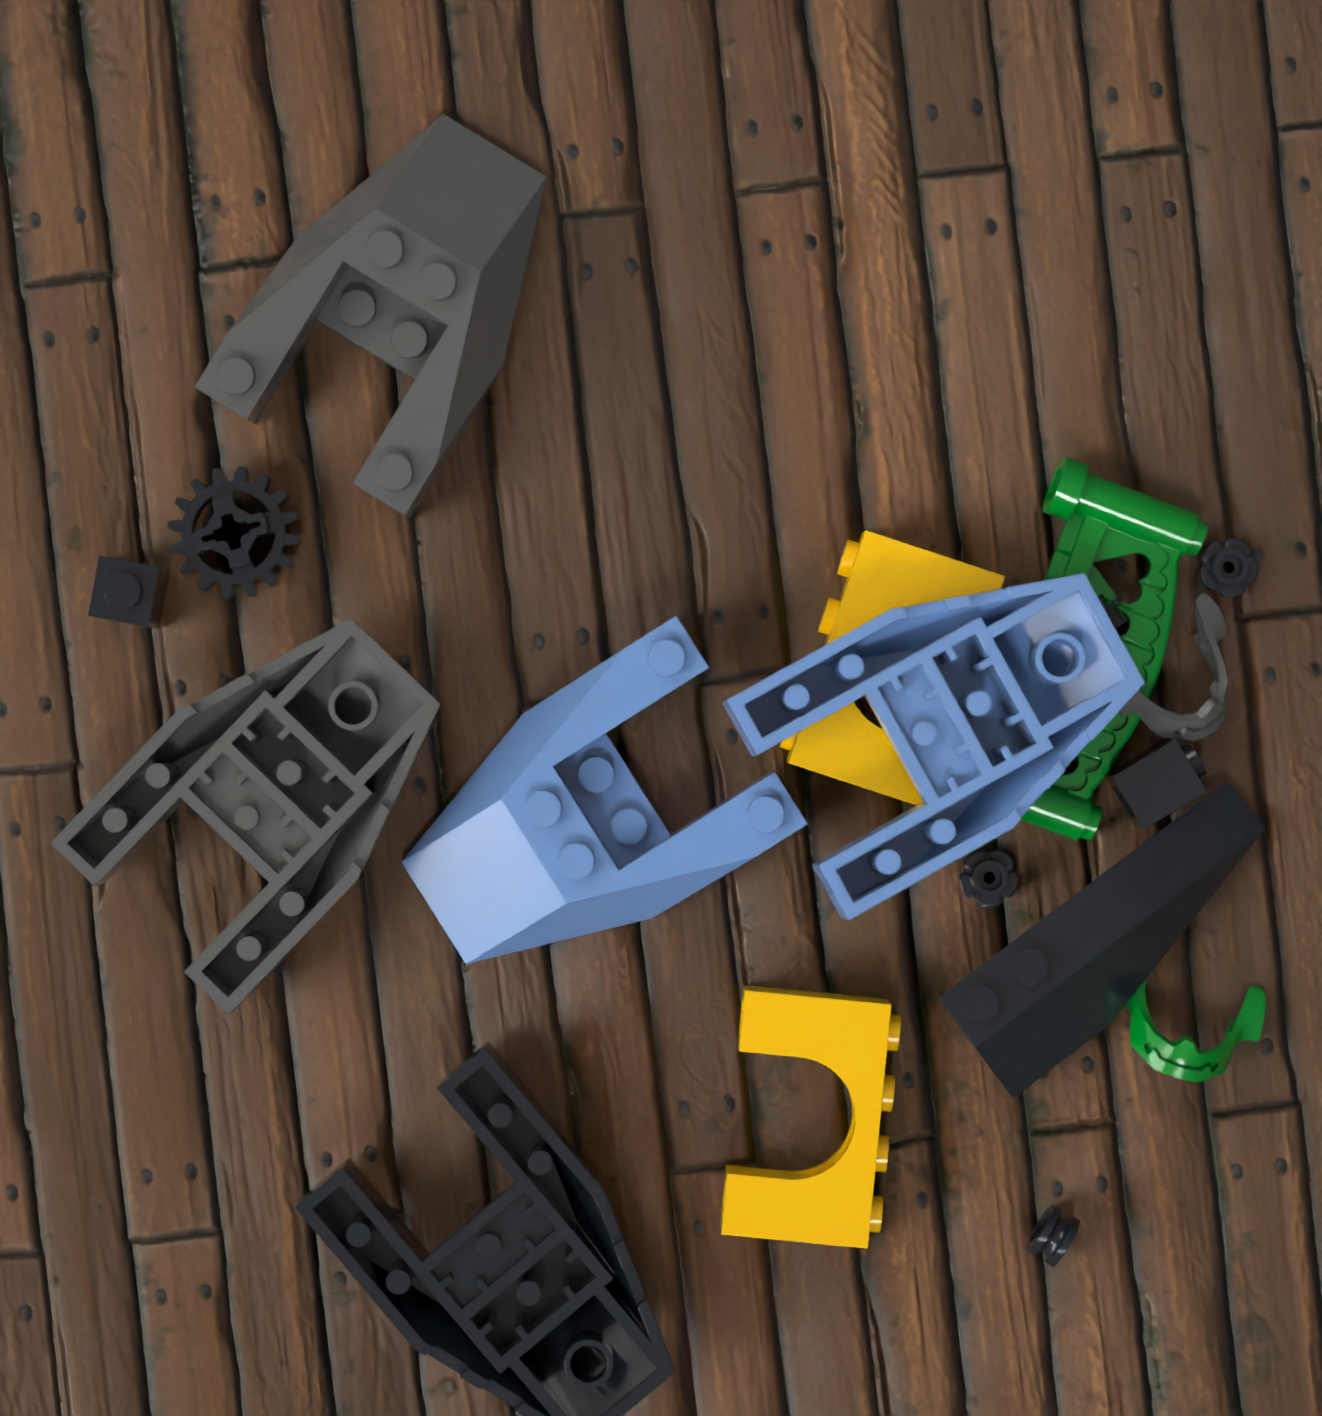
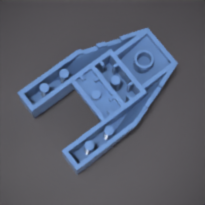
(979, 704)
(560, 833)

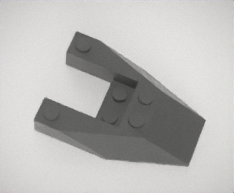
(417, 273)
(289, 773)

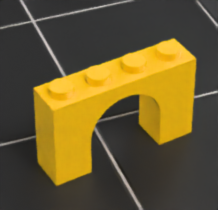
(879, 578)
(835, 1198)

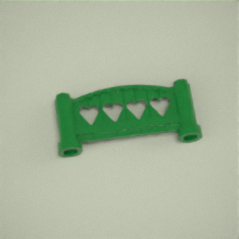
(1099, 525)

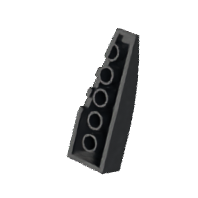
(1099, 946)

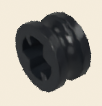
(1052, 1235)

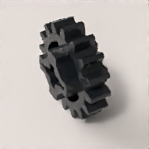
(228, 506)

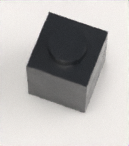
(129, 592)
(1158, 781)

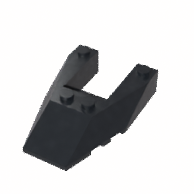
(531, 1288)

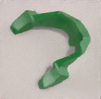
(1182, 1057)

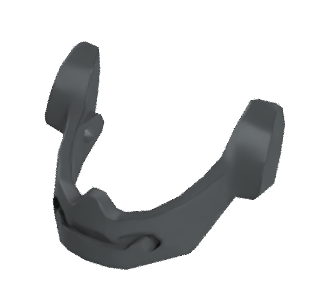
(1210, 630)

